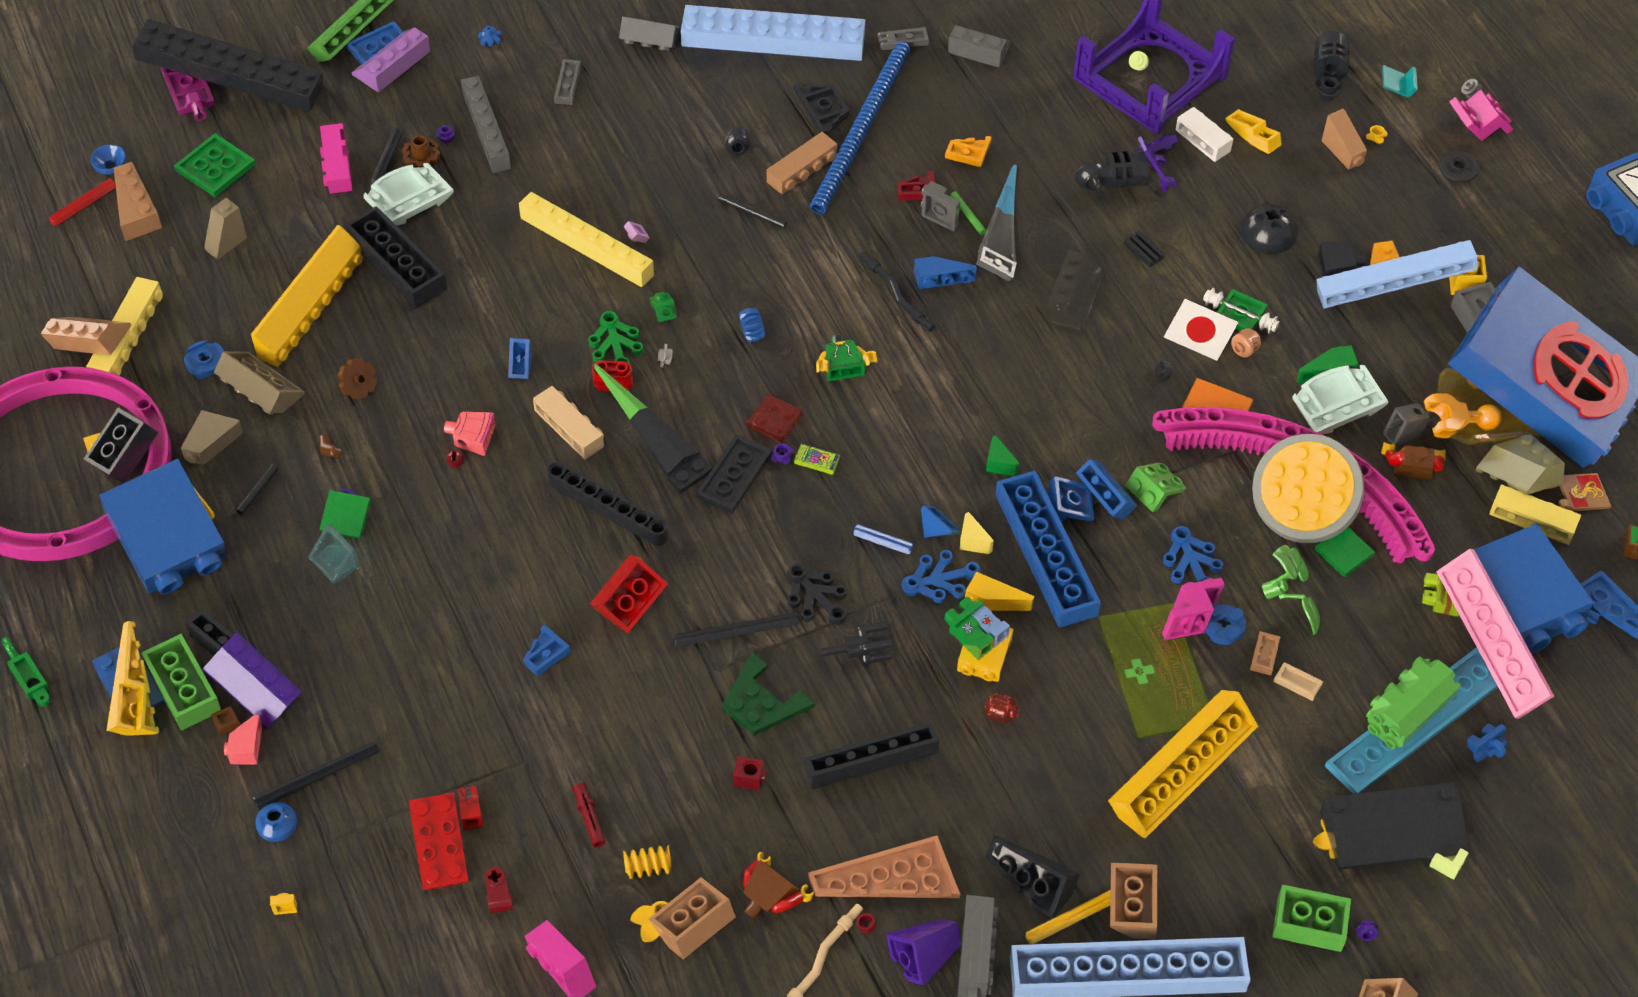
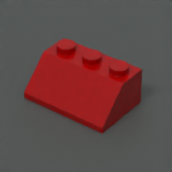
(629, 593)

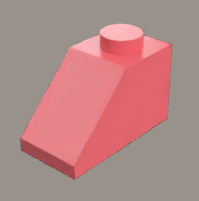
(244, 742)

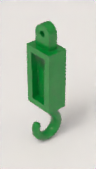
(24, 671)

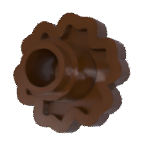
(421, 151)
(357, 378)

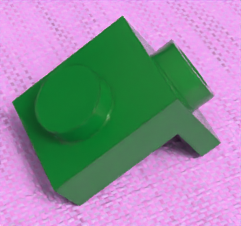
(663, 306)

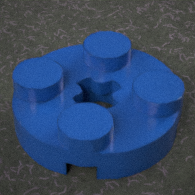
(194, 355)
(1233, 631)

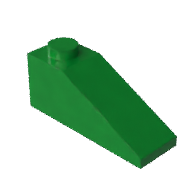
(1331, 359)

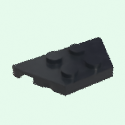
(822, 105)

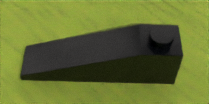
(1038, 878)

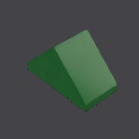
(1001, 460)

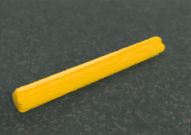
(1068, 918)

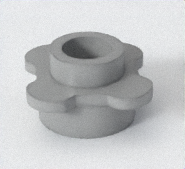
(665, 355)

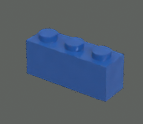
(1106, 489)

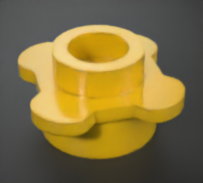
(1376, 134)

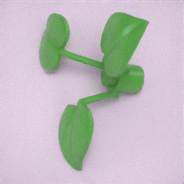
(1293, 565)

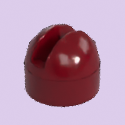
(459, 458)
(862, 922)

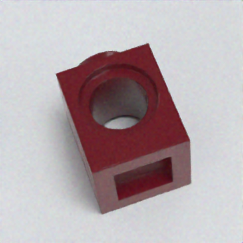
(746, 765)

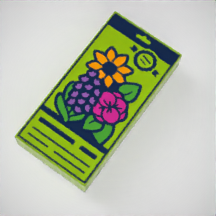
(817, 459)

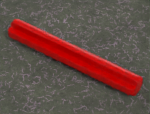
(82, 202)

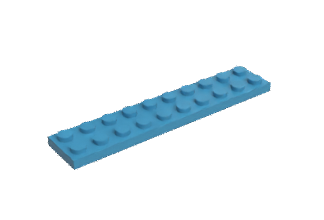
(1369, 757)

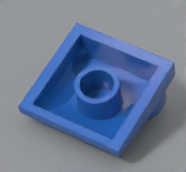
(1070, 499)

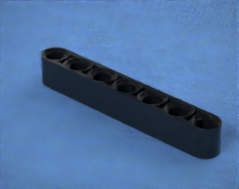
(596, 498)

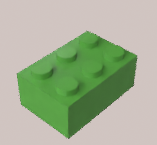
(1311, 918)

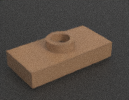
(1265, 653)

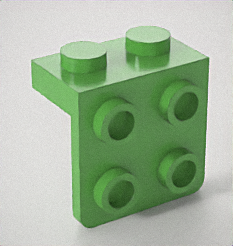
(1153, 484)

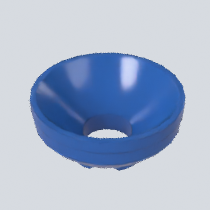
(106, 155)
(279, 829)

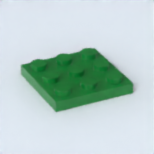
(214, 165)

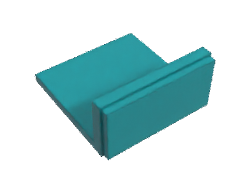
(1399, 82)

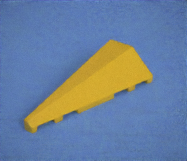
(130, 702)

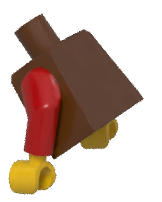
(1414, 461)
(770, 889)

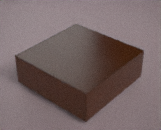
(225, 720)

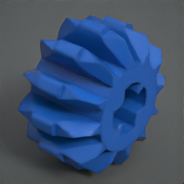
(752, 324)

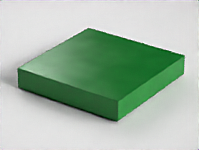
(346, 513)
(1345, 551)

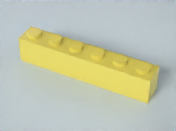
(136, 309)

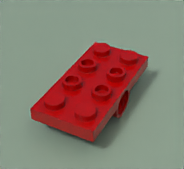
(438, 841)

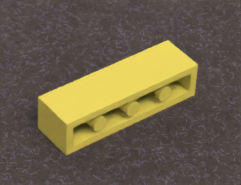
(1527, 511)

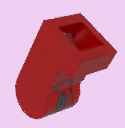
(469, 807)

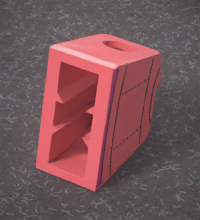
(472, 431)

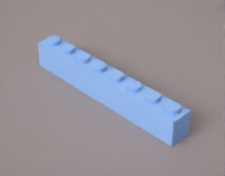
(1397, 274)

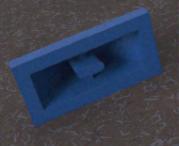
(520, 358)
(936, 523)

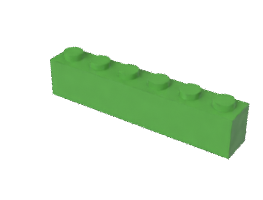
(346, 28)

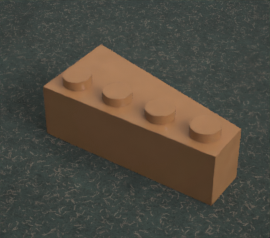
(134, 204)

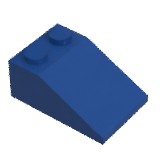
(106, 670)

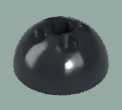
(1269, 229)

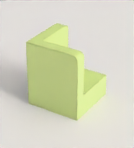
(1449, 865)

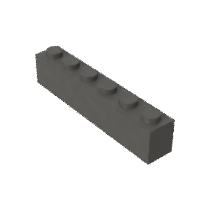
(485, 124)

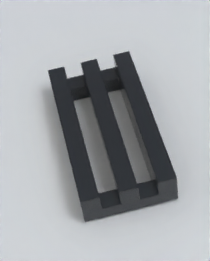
(1146, 246)

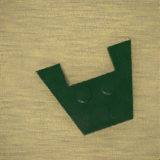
(755, 706)

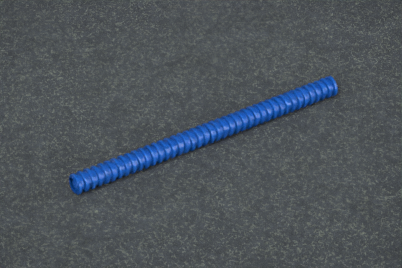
(859, 128)

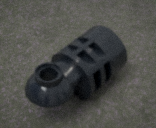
(1331, 64)
(1121, 170)

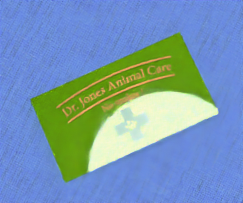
(1152, 671)

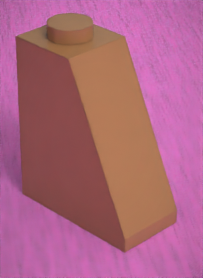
(1344, 140)

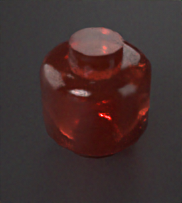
(1001, 708)

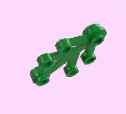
(610, 322)

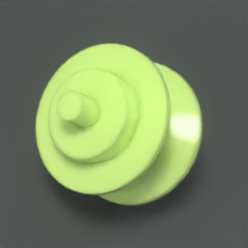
(1138, 60)

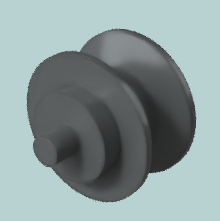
(1471, 87)

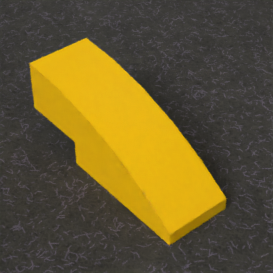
(1254, 131)

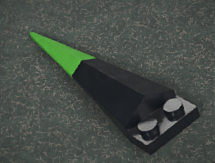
(675, 456)

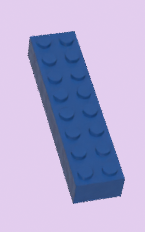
(1047, 549)

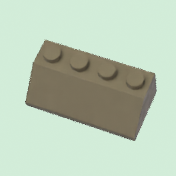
(257, 381)

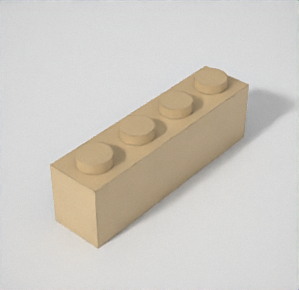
(569, 422)

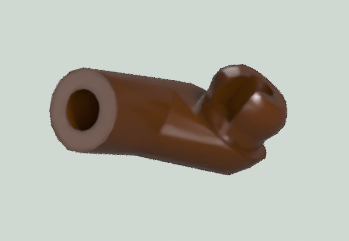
(328, 449)

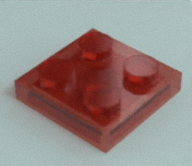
(774, 418)

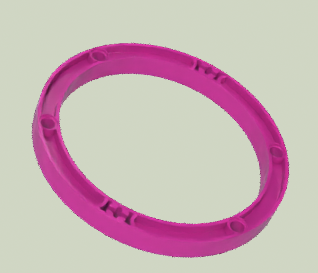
(79, 381)

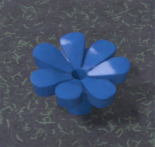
(489, 35)

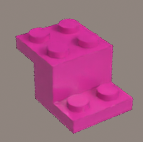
(1482, 114)
(1193, 608)

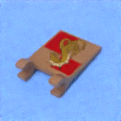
(1583, 493)

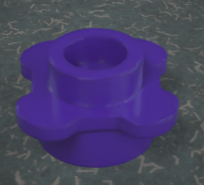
(782, 449)

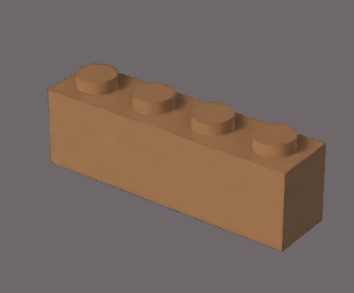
(802, 163)

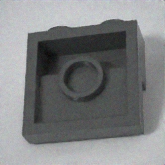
(939, 206)

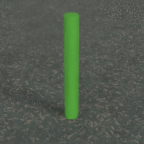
(969, 214)

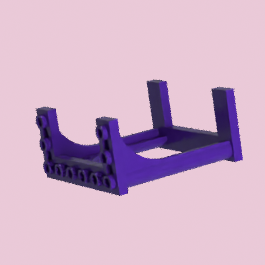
(1159, 106)

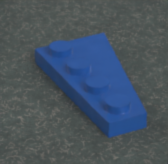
(1612, 603)

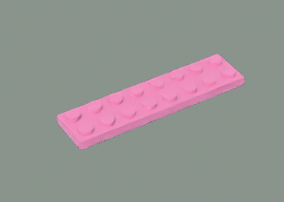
(1495, 634)

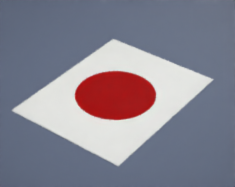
(1201, 329)

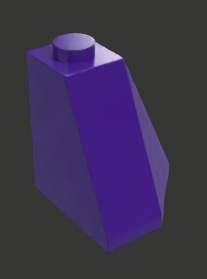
(924, 948)

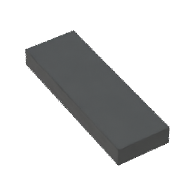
(567, 82)

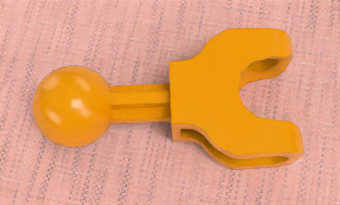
(1456, 416)

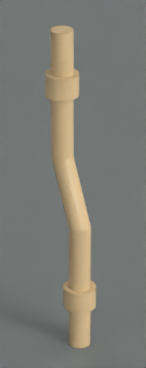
(844, 924)

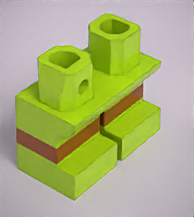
(1439, 597)

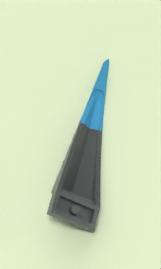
(998, 245)

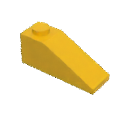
(997, 595)

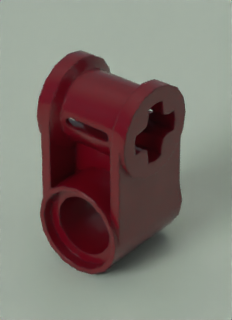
(498, 892)

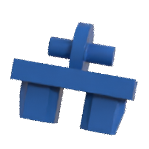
(1491, 743)

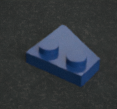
(545, 651)

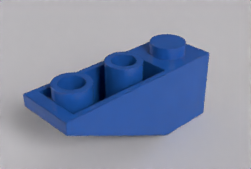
(939, 272)

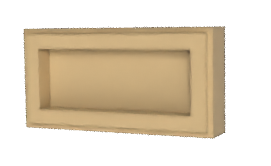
(1298, 681)

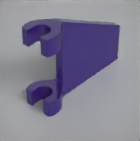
(1154, 161)

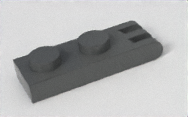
(912, 37)

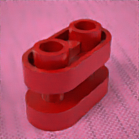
(617, 370)

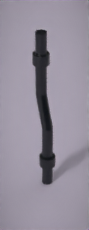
(917, 315)

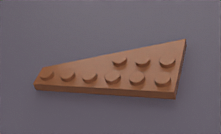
(903, 871)

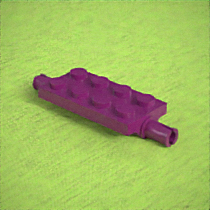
(188, 93)

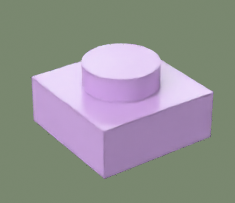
(636, 232)

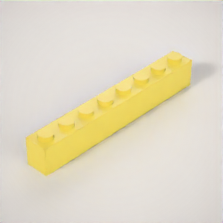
(586, 239)

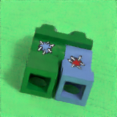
(976, 627)

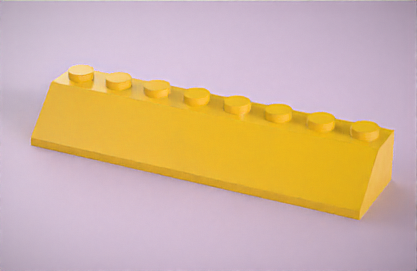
(306, 297)
(1183, 763)

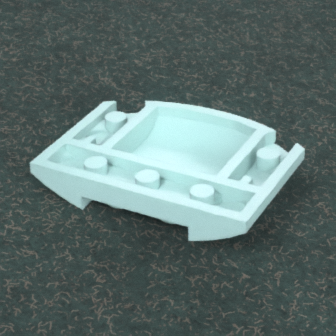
(408, 192)
(1339, 398)

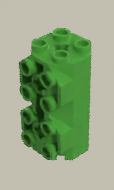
(1412, 702)

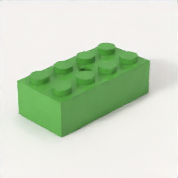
(181, 682)

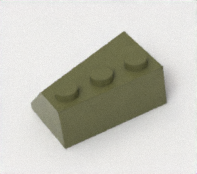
(1523, 465)

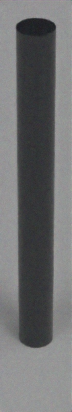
(751, 210)

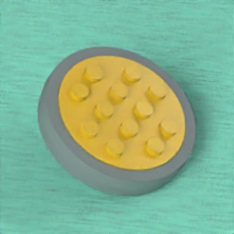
(1308, 488)

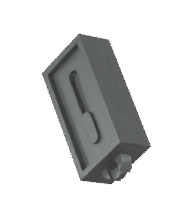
(1470, 302)
(977, 947)

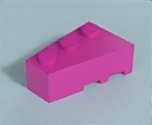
(336, 159)
(560, 959)

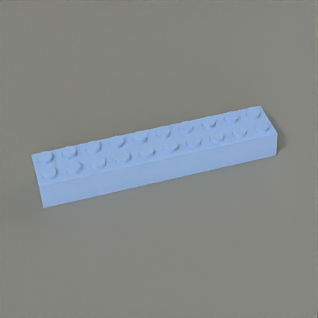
(773, 32)
(1130, 968)

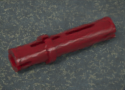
(586, 807)

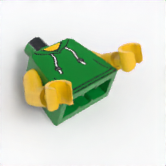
(844, 359)

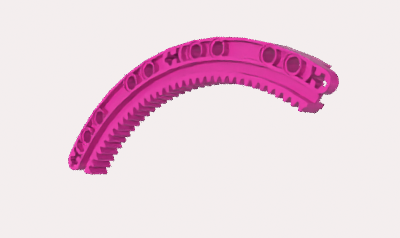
(1260, 432)

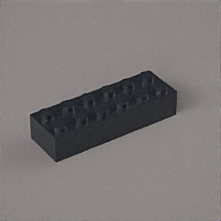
(396, 257)

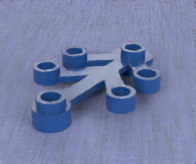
(1190, 556)
(938, 578)

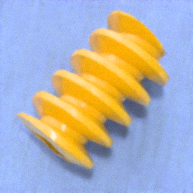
(647, 862)

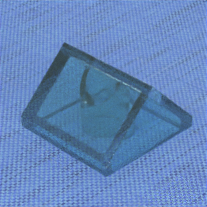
(334, 555)

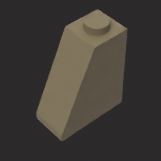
(224, 229)
(209, 437)

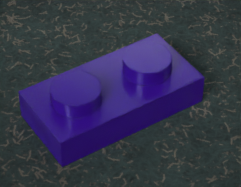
(1161, 143)

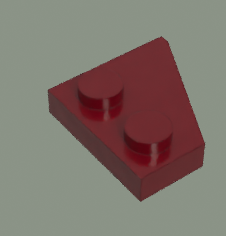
(912, 188)

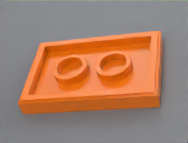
(1210, 395)

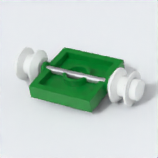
(1242, 309)

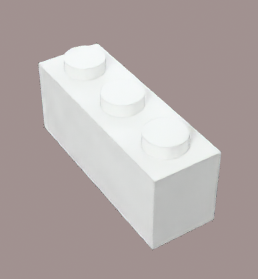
(1204, 134)

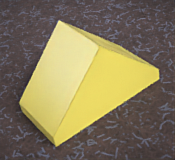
(974, 537)

